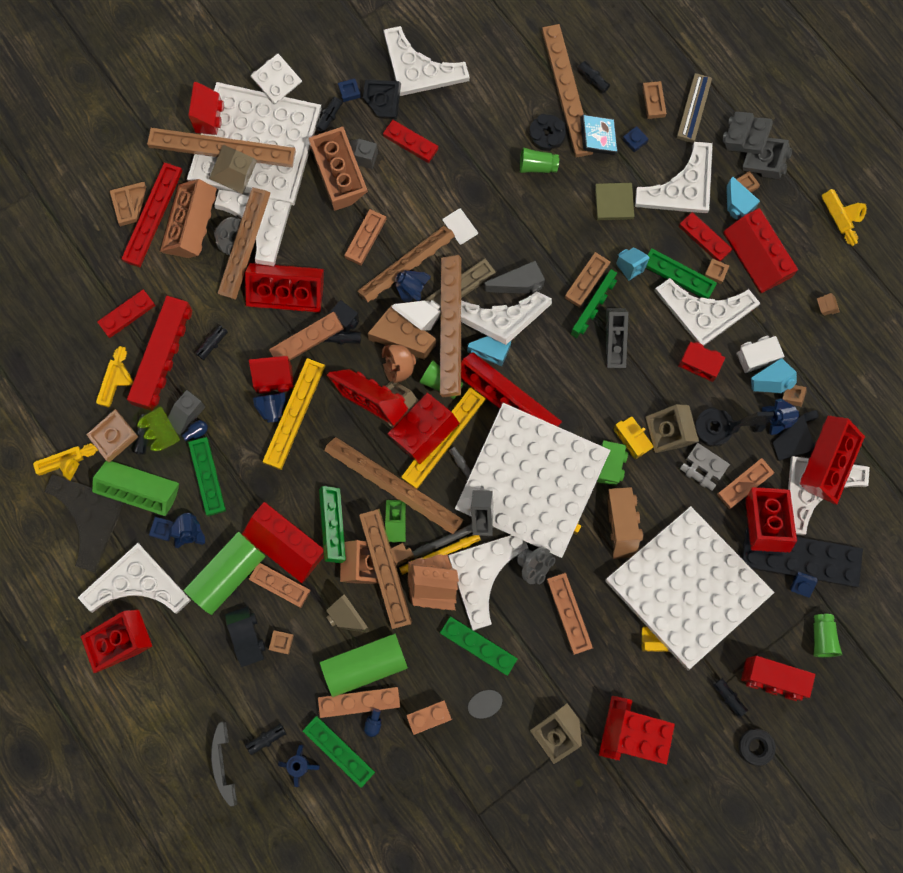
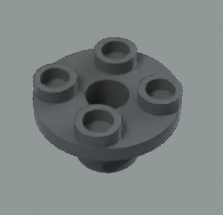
(226, 234)
(535, 564)

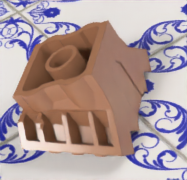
(433, 582)

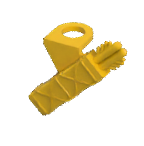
(844, 215)
(115, 376)
(66, 461)

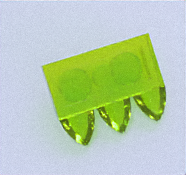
(160, 428)

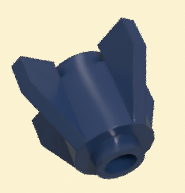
(411, 284)
(270, 406)
(784, 416)
(186, 530)
(303, 763)

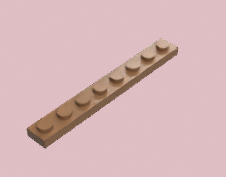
(565, 85)
(212, 146)
(450, 327)
(394, 485)

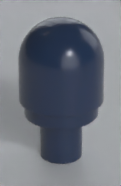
(196, 430)
(373, 724)

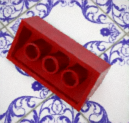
(760, 251)
(284, 287)
(369, 395)
(832, 459)
(283, 542)

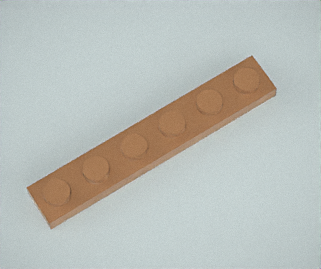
(244, 243)
(407, 262)
(385, 569)

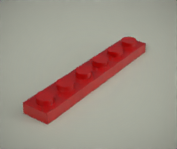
(152, 215)

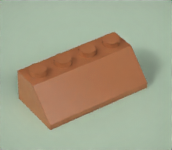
(338, 167)
(189, 219)

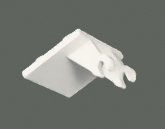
(276, 78)

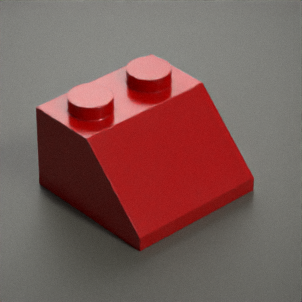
(205, 109)
(271, 374)

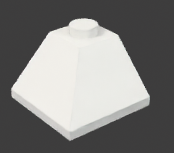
(420, 313)

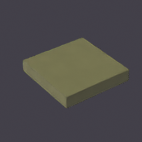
(614, 201)

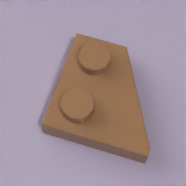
(128, 202)

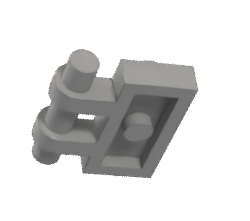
(707, 462)

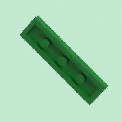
(680, 274)
(599, 298)
(207, 476)
(332, 524)
(478, 646)
(339, 751)

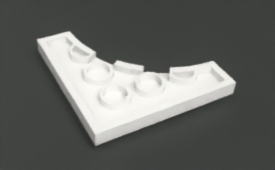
(417, 71)
(687, 190)
(271, 226)
(705, 317)
(502, 321)
(805, 502)
(477, 571)
(135, 576)

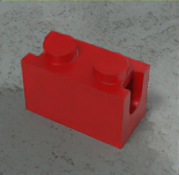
(702, 361)

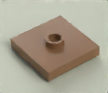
(112, 435)

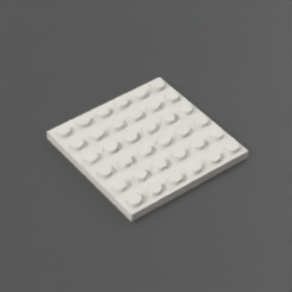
(255, 118)
(536, 478)
(689, 587)

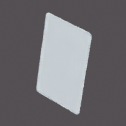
(460, 226)

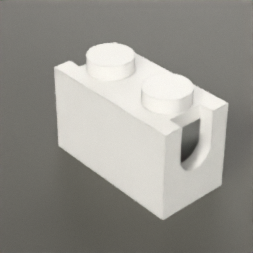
(760, 354)

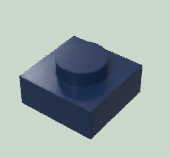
(349, 90)
(635, 139)
(160, 529)
(803, 584)

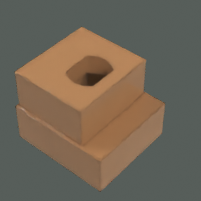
(828, 304)
(401, 555)

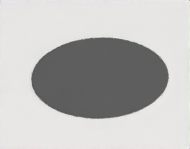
(485, 704)

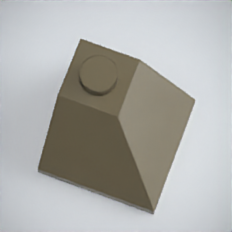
(233, 169)
(345, 616)
(559, 733)

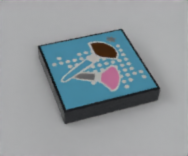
(598, 134)

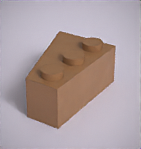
(397, 330)
(624, 522)

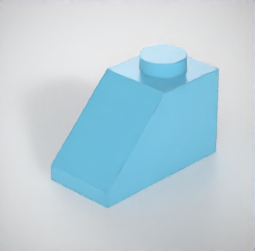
(739, 199)
(632, 262)
(490, 350)
(775, 378)

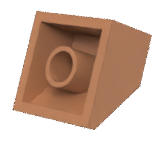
(358, 564)

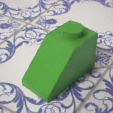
(395, 521)

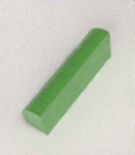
(135, 487)
(224, 573)
(363, 665)

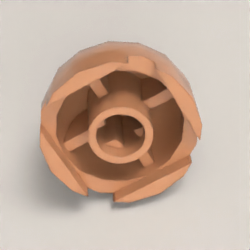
(398, 363)

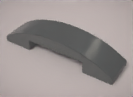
(227, 791)

